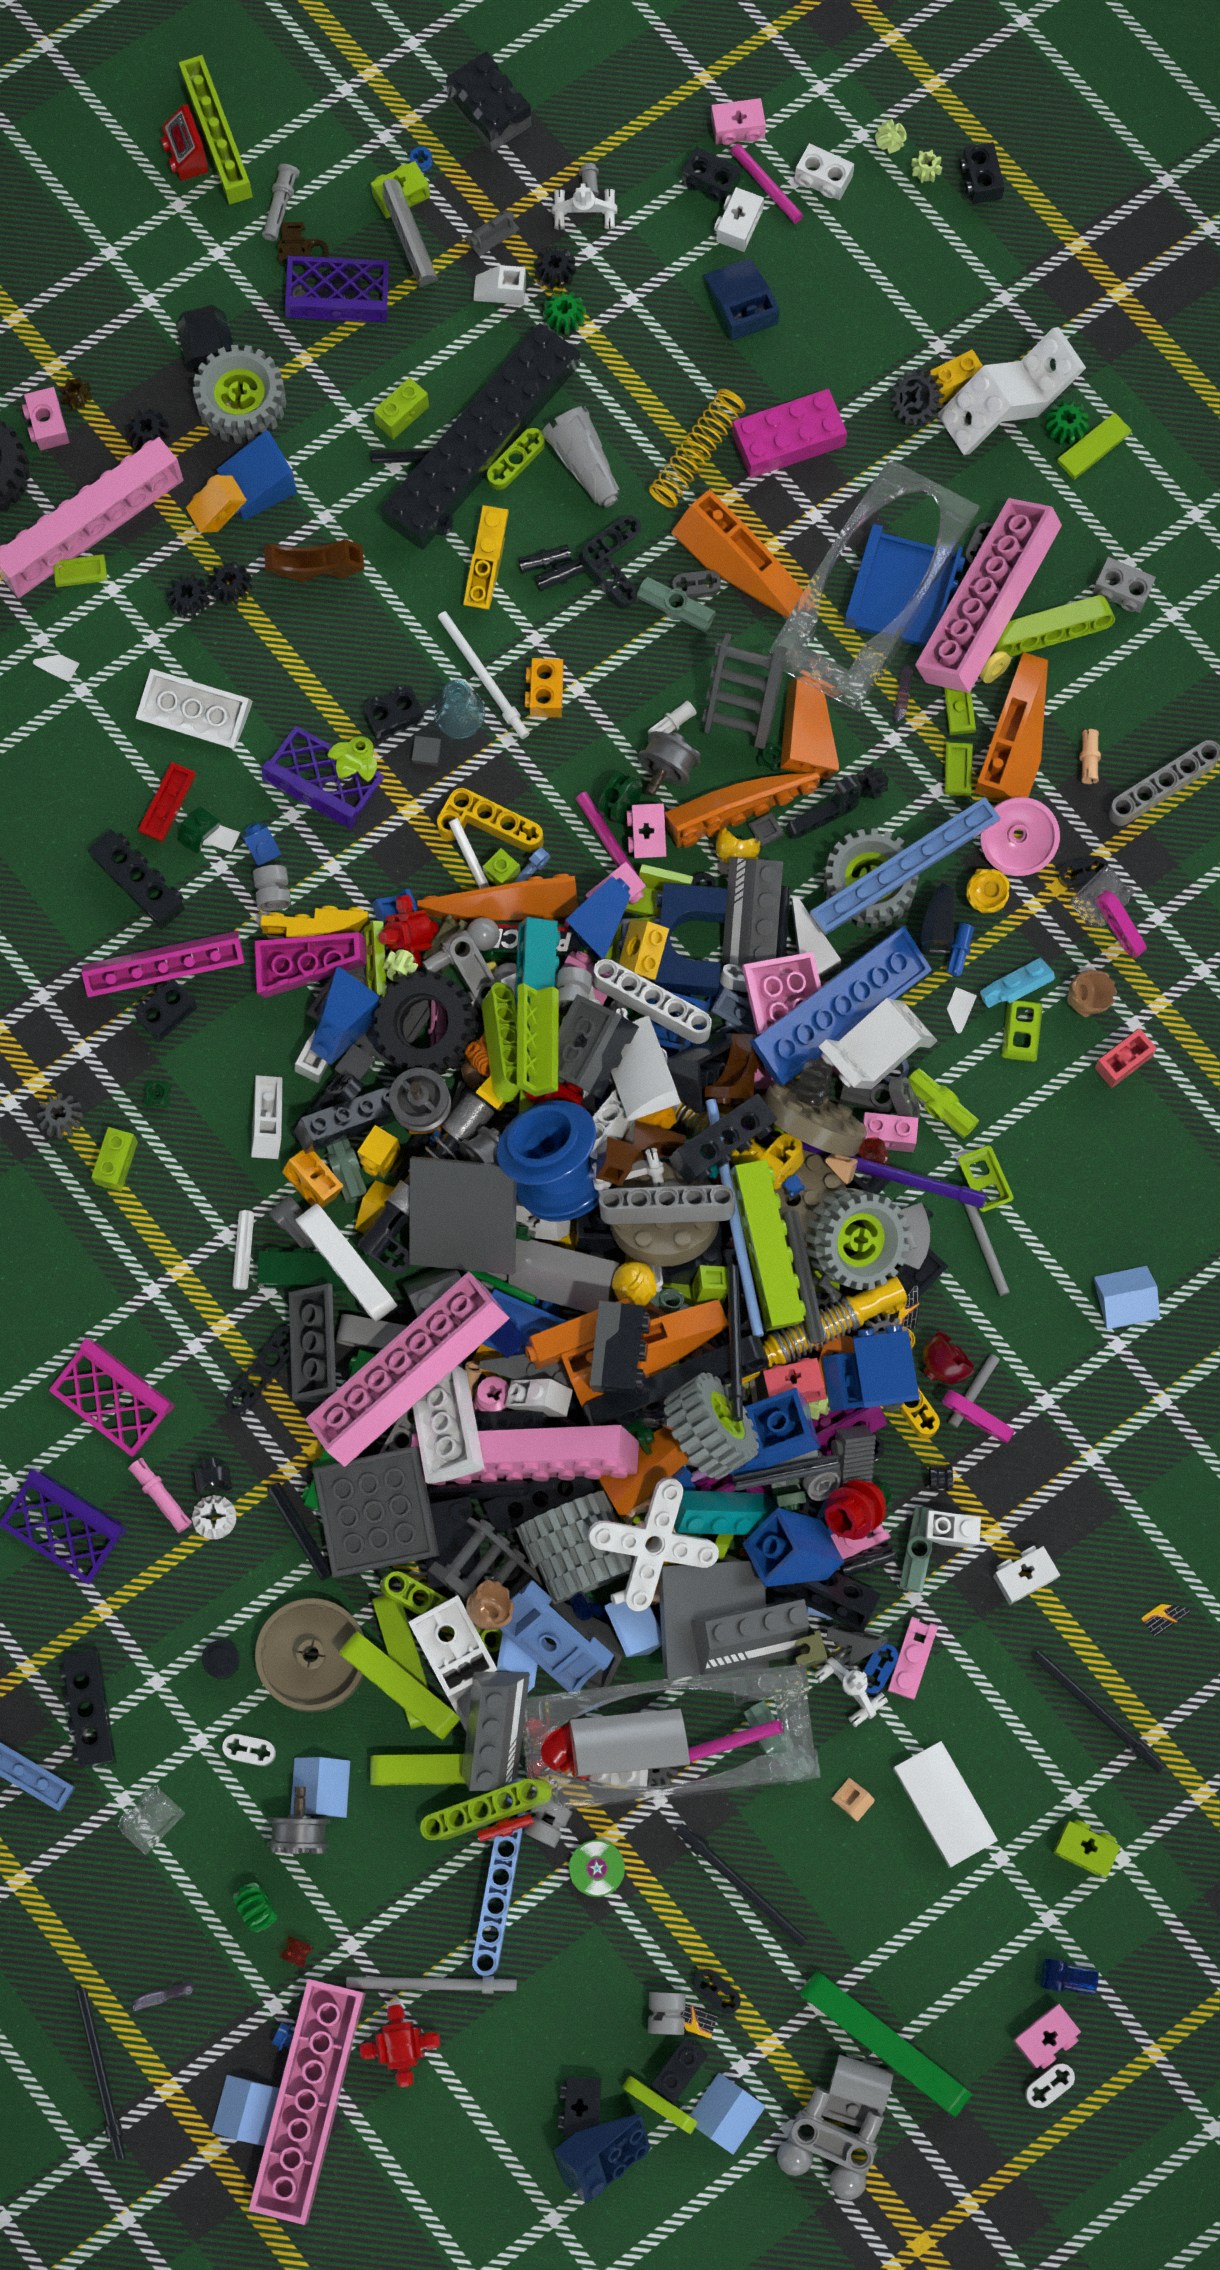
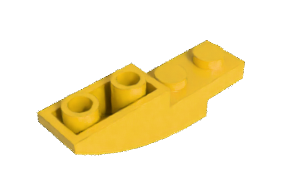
(486, 557)
(326, 922)

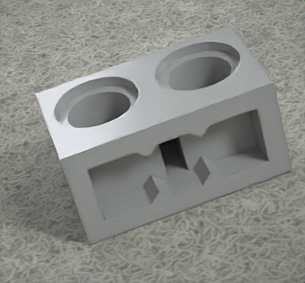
(1126, 579)

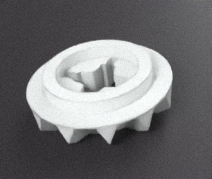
(223, 1526)

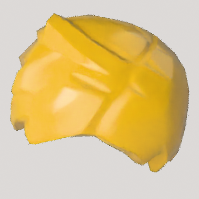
(729, 846)
(988, 890)
(634, 1282)

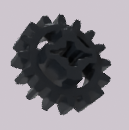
(917, 397)

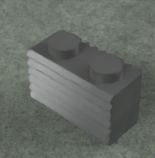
(856, 1453)

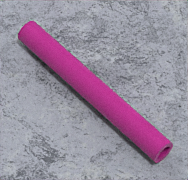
(766, 183)
(602, 830)
(735, 1740)

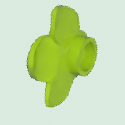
(352, 760)

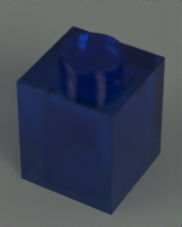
(508, 1338)

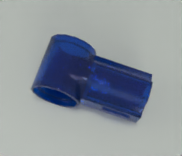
(1061, 1976)

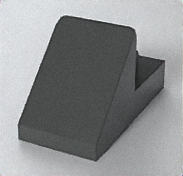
(861, 1643)

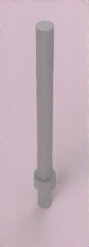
(486, 1984)

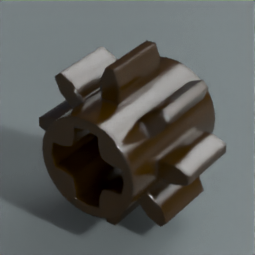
(73, 386)

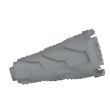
(582, 453)

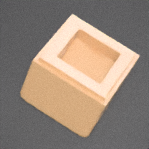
(842, 1166)
(853, 1799)

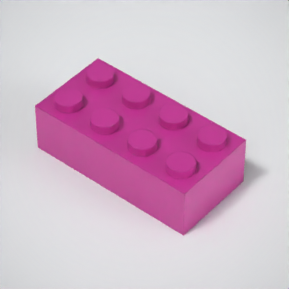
(789, 433)

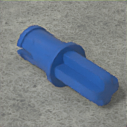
(960, 949)

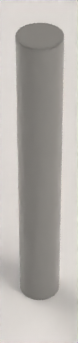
(976, 1386)

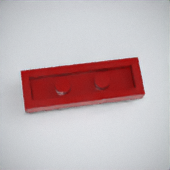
(167, 802)

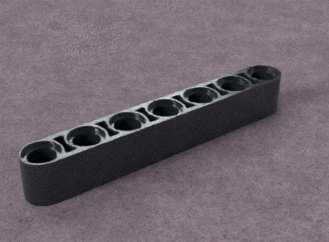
(626, 1410)

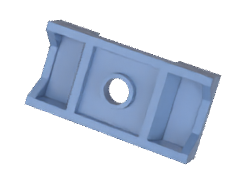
(572, 1658)

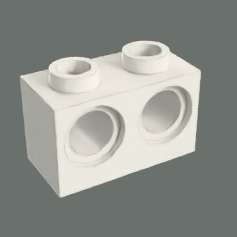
(827, 166)

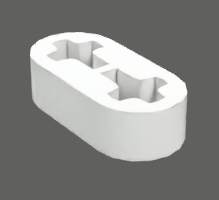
(733, 977)
(248, 1757)
(1054, 2091)

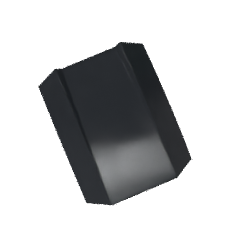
(203, 333)
(938, 924)

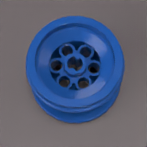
(550, 1160)

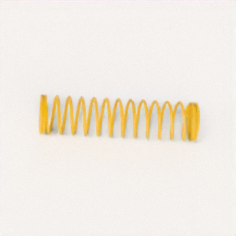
(664, 488)

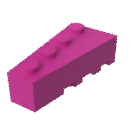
(304, 960)

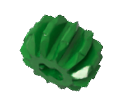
(564, 303)
(1067, 422)
(255, 1907)

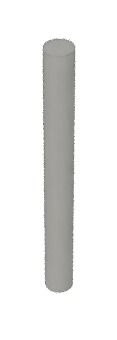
(987, 1249)

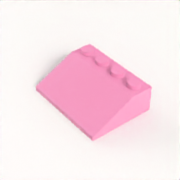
(779, 986)

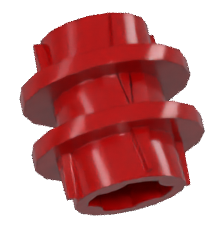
(855, 1509)

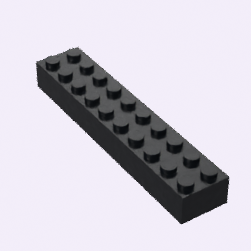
(480, 436)

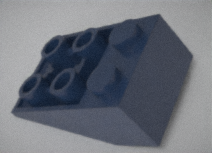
(742, 299)
(601, 2155)

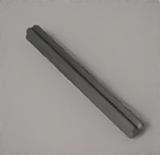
(803, 1271)

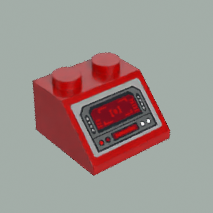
(184, 145)

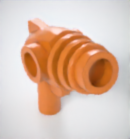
(477, 1055)

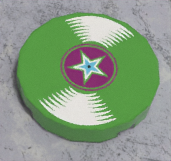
(597, 1868)

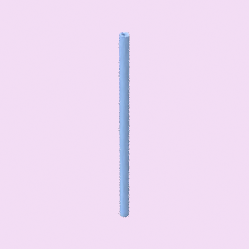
(738, 1238)

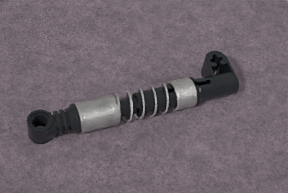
(461, 1125)

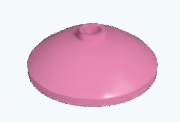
(1025, 853)

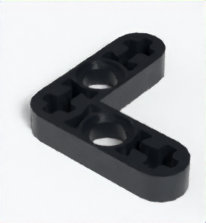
(603, 561)
(844, 800)
(338, 1088)

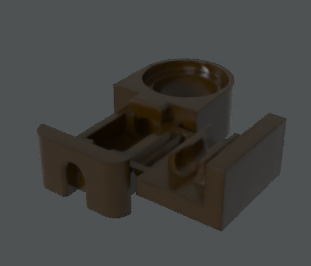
(294, 242)

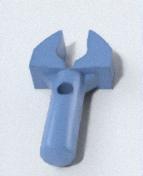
(537, 861)

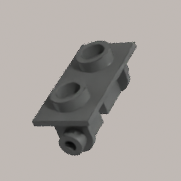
(492, 233)

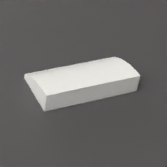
(193, 709)
(643, 1075)
(448, 1429)
(945, 1804)

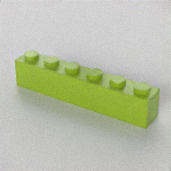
(215, 129)
(767, 1245)

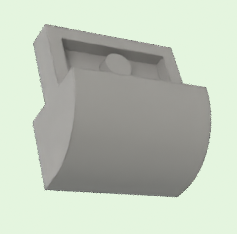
(856, 2090)

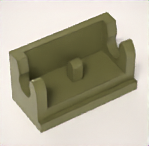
(447, 929)
(813, 1650)

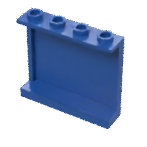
(889, 579)

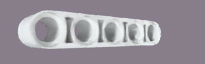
(646, 990)
(612, 1120)
(346, 1262)

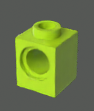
(501, 868)
(710, 1284)

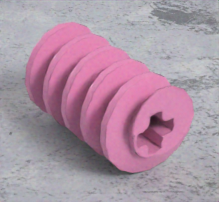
(491, 1395)

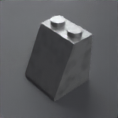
(429, 1287)

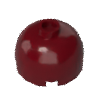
(946, 1360)

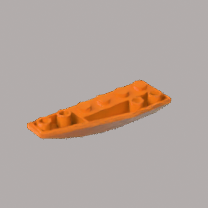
(736, 554)
(1018, 735)
(733, 805)
(513, 902)
(668, 1342)

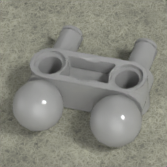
(470, 965)
(832, 2143)

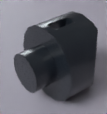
(212, 1475)
(221, 1659)

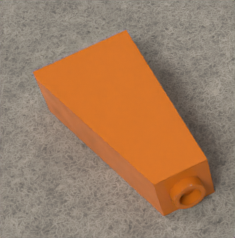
(807, 732)
(547, 1346)
(635, 1488)

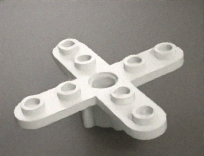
(662, 1547)

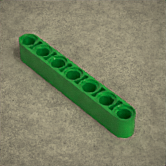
(885, 2043)

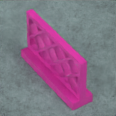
(125, 1377)

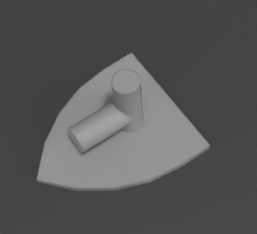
(919, 1235)

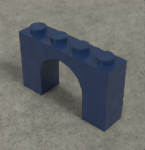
(680, 905)

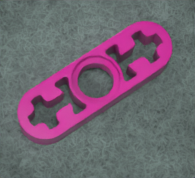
(1120, 923)
(978, 1416)

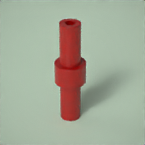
(505, 1827)

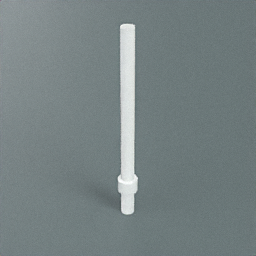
(510, 713)

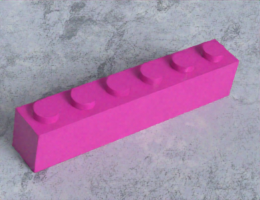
(162, 964)

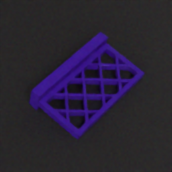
(341, 308)
(306, 790)
(75, 1505)

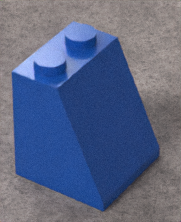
(260, 474)
(599, 917)
(343, 1016)
(885, 1366)
(792, 1549)

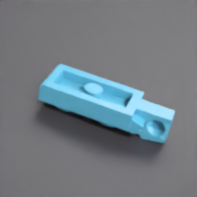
(1018, 983)

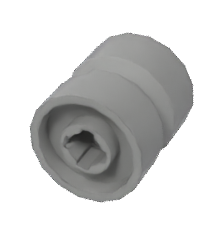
(271, 884)
(570, 983)
(820, 1485)
(545, 1832)
(666, 2013)

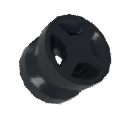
(941, 1477)

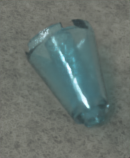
(459, 710)

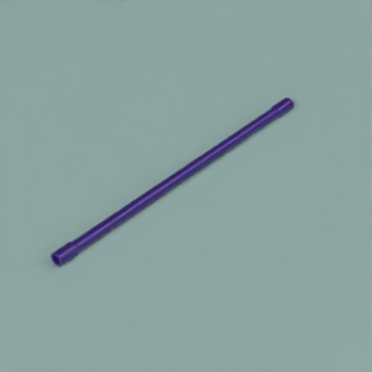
(962, 1194)

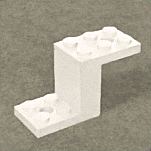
(1011, 391)
(877, 1044)
(453, 1660)

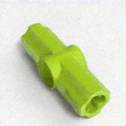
(942, 1103)

